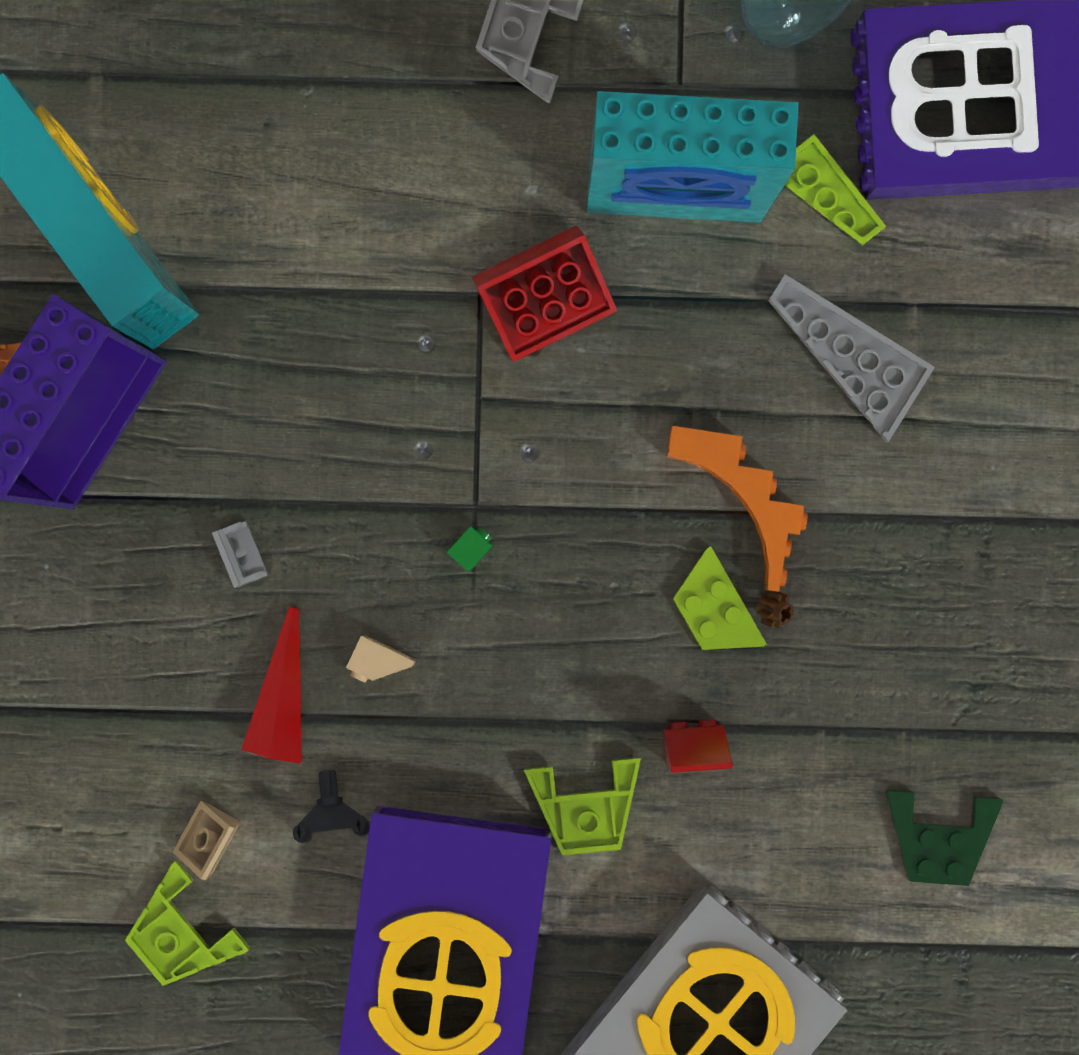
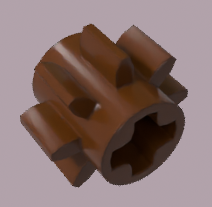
(774, 609)

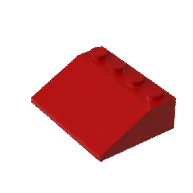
(545, 293)

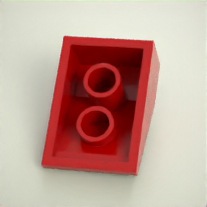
(696, 746)

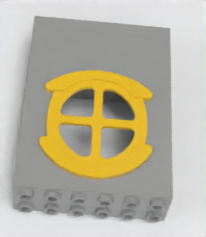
(701, 942)

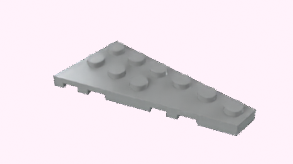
(864, 363)

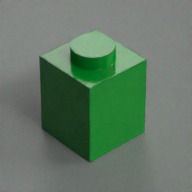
(471, 548)

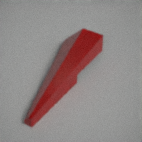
(276, 720)

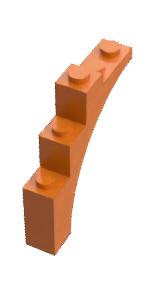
(773, 520)

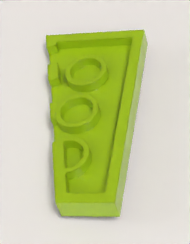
(831, 193)

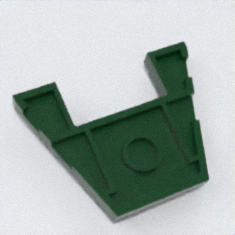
(941, 851)

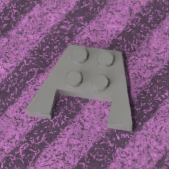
(512, 36)

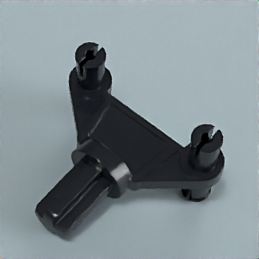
(330, 813)

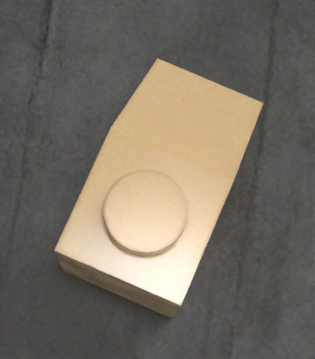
(375, 660)

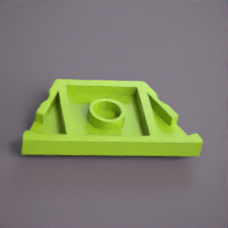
(715, 608)

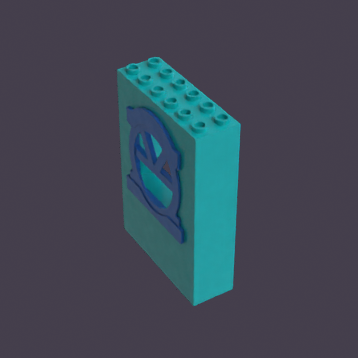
(689, 156)

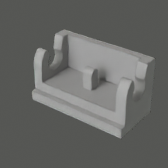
(240, 554)

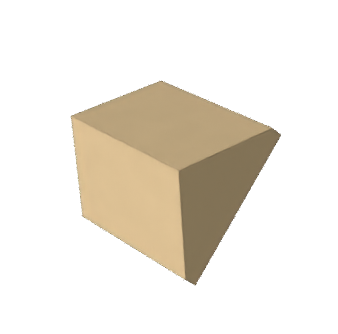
(205, 839)

